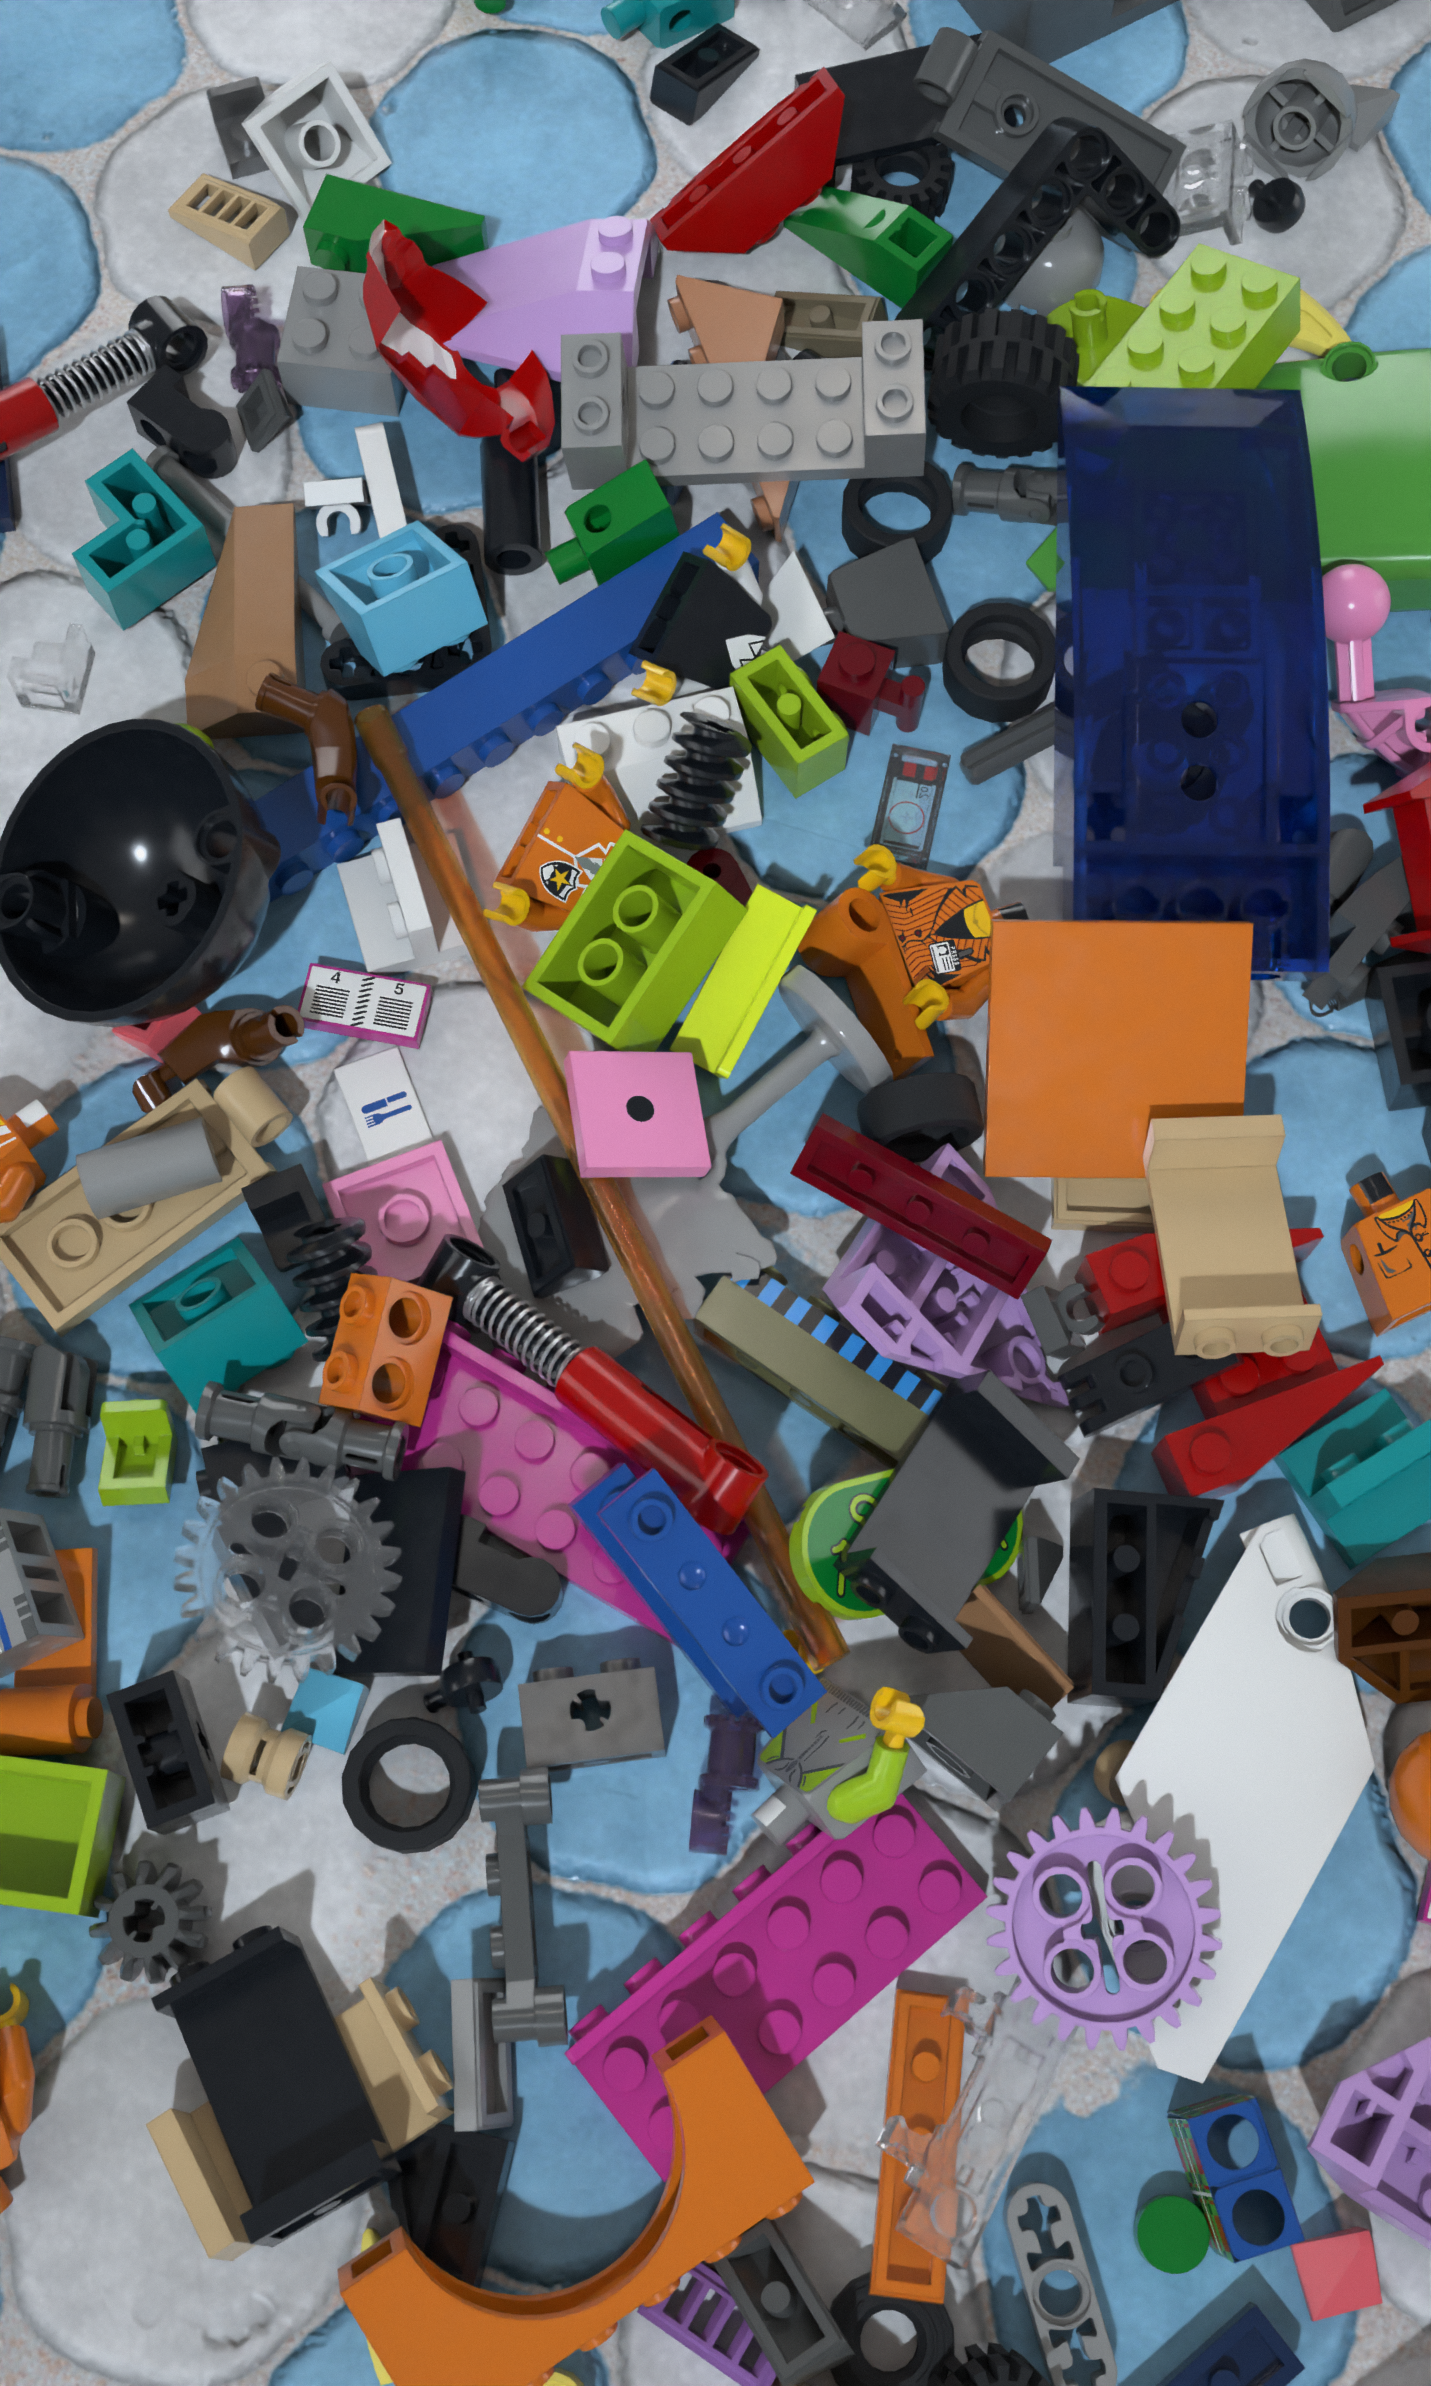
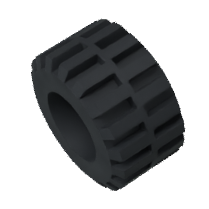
(1000, 382)

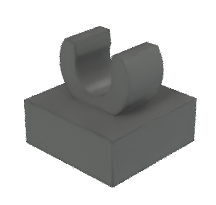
(1054, 1319)

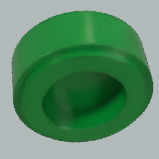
(1171, 2233)

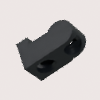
(170, 418)
(518, 1588)

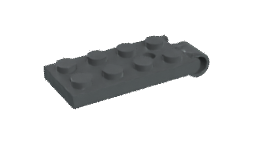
(1000, 76)

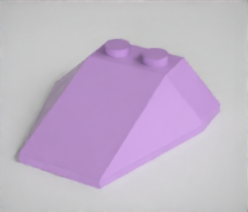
(554, 286)

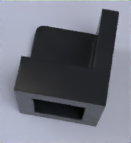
(282, 1207)

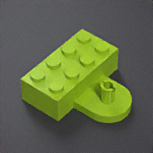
(1209, 327)

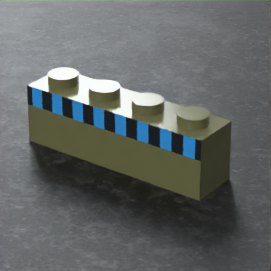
(818, 1363)

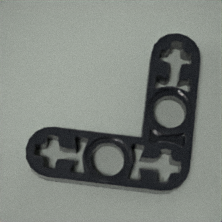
(437, 666)

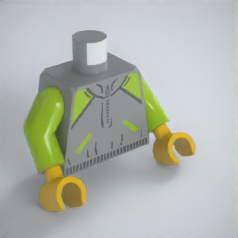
(839, 1761)

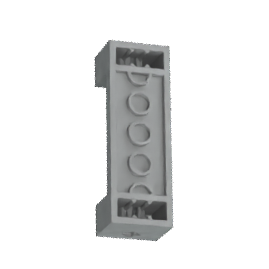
(746, 416)

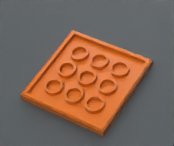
(1105, 1032)

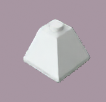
(314, 131)

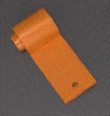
(858, 943)
(55, 1698)

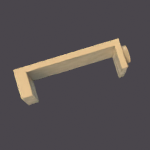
(1225, 1237)
(398, 2076)

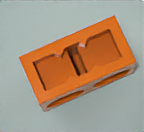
(385, 1349)

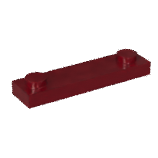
(921, 1206)

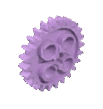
(1168, 1919)

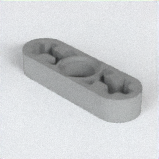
(1060, 2230)

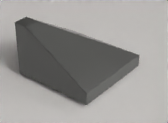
(1036, 1568)

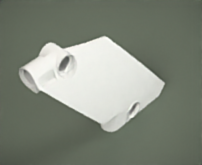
(1252, 1772)

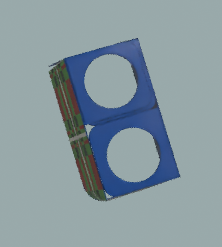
(1203, 2172)

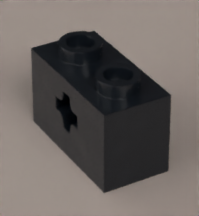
(168, 1753)

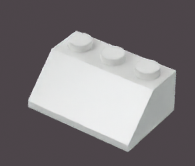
(635, 751)

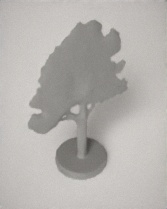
(687, 1220)

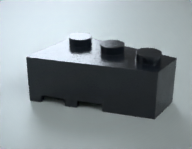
(1129, 1589)

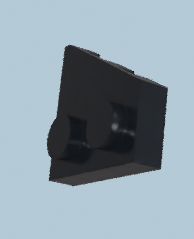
(452, 2196)

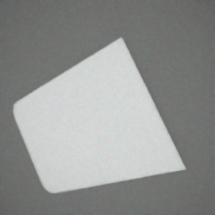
(795, 612)

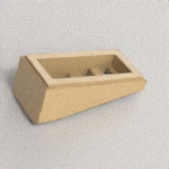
(249, 246)

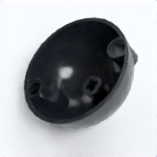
(162, 870)

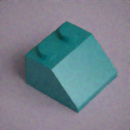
(218, 1322)

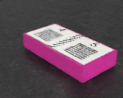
(365, 1005)

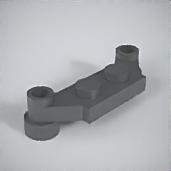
(527, 2010)

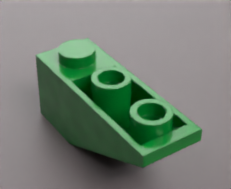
(873, 239)

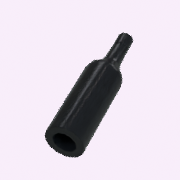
(509, 505)

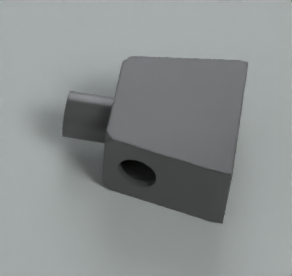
(889, 604)

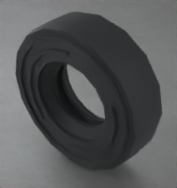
(933, 2329)

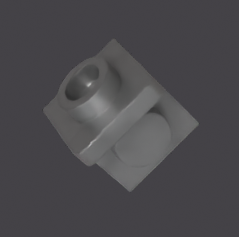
(229, 108)

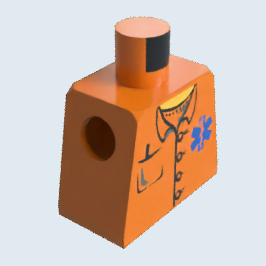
(1390, 1253)

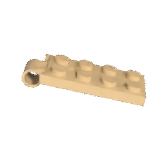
(80, 1263)

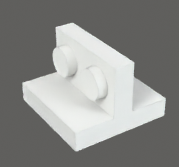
(398, 906)

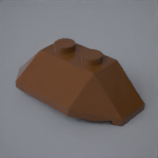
(1386, 1626)

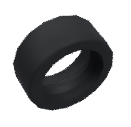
(929, 489)
(1010, 624)
(922, 1114)
(359, 1770)

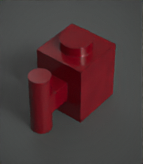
(860, 684)

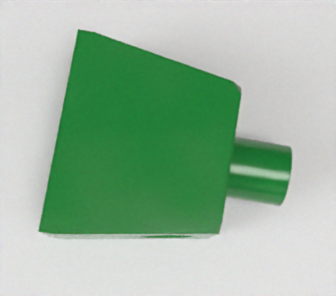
(614, 527)

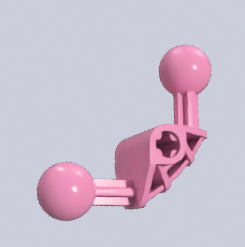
(1385, 721)

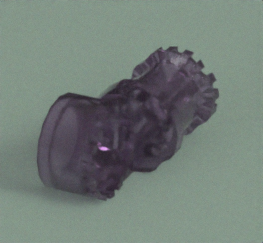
(248, 336)
(728, 1769)

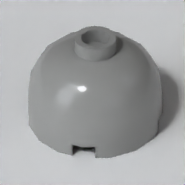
(1300, 119)
(1062, 268)

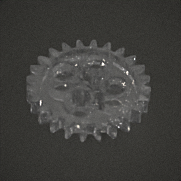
(263, 1626)

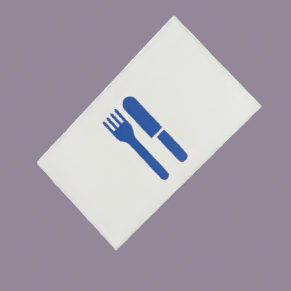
(383, 1106)

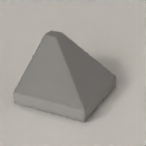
(1374, 112)

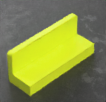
(742, 981)

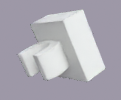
(336, 497)

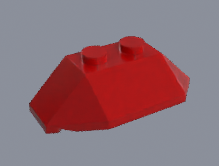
(759, 176)

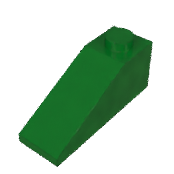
(349, 212)

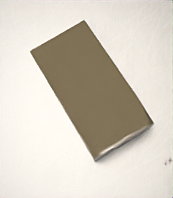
(828, 322)

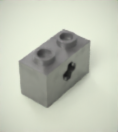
(564, 1743)

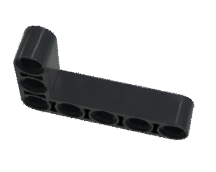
(1029, 230)

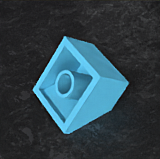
(403, 597)

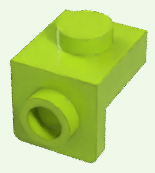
(137, 1452)

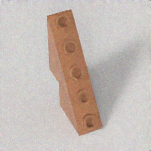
(729, 328)

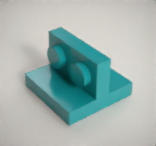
(1364, 1477)

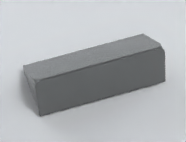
(782, 2305)

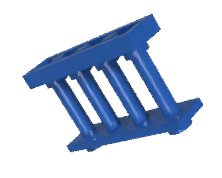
(697, 1597)

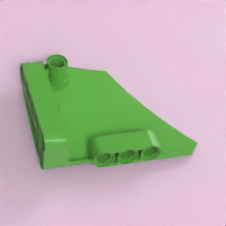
(1366, 462)

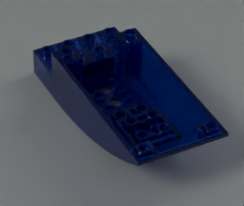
(1178, 586)

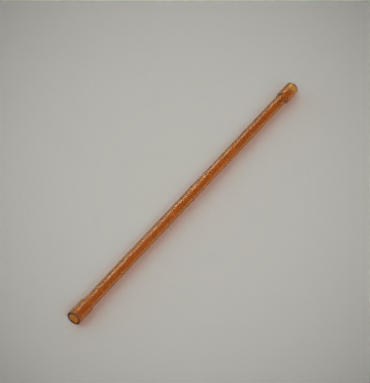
(811, 1622)

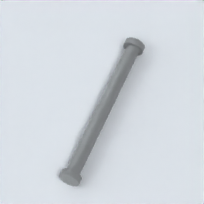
(166, 465)

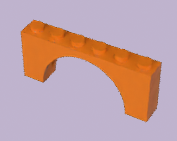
(723, 2178)

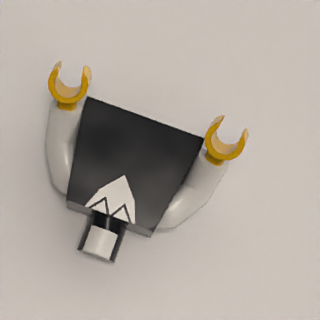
(702, 623)

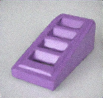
(704, 2343)

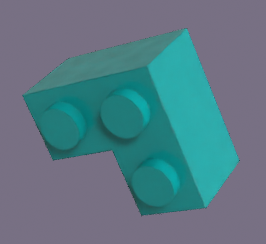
(149, 542)

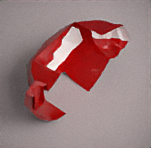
(412, 316)

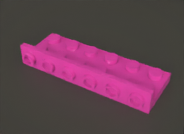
(525, 1466)
(780, 1964)

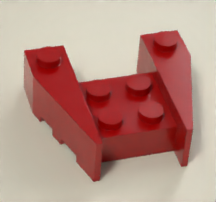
(1246, 1411)

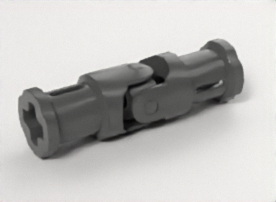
(1014, 495)
(311, 1430)

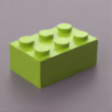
(635, 946)

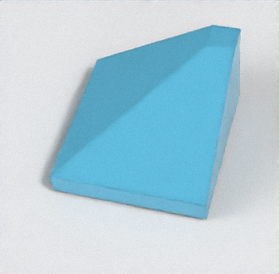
(327, 1709)

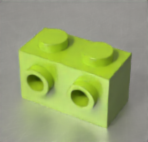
(790, 721)

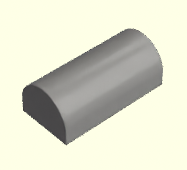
(148, 1168)

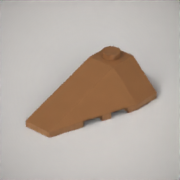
(248, 627)

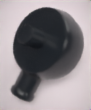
(1277, 204)
(466, 1684)

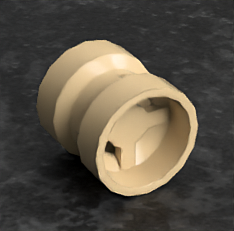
(266, 1756)

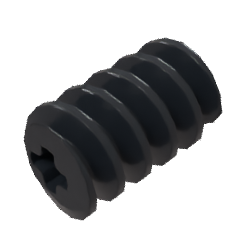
(700, 784)
(331, 1255)

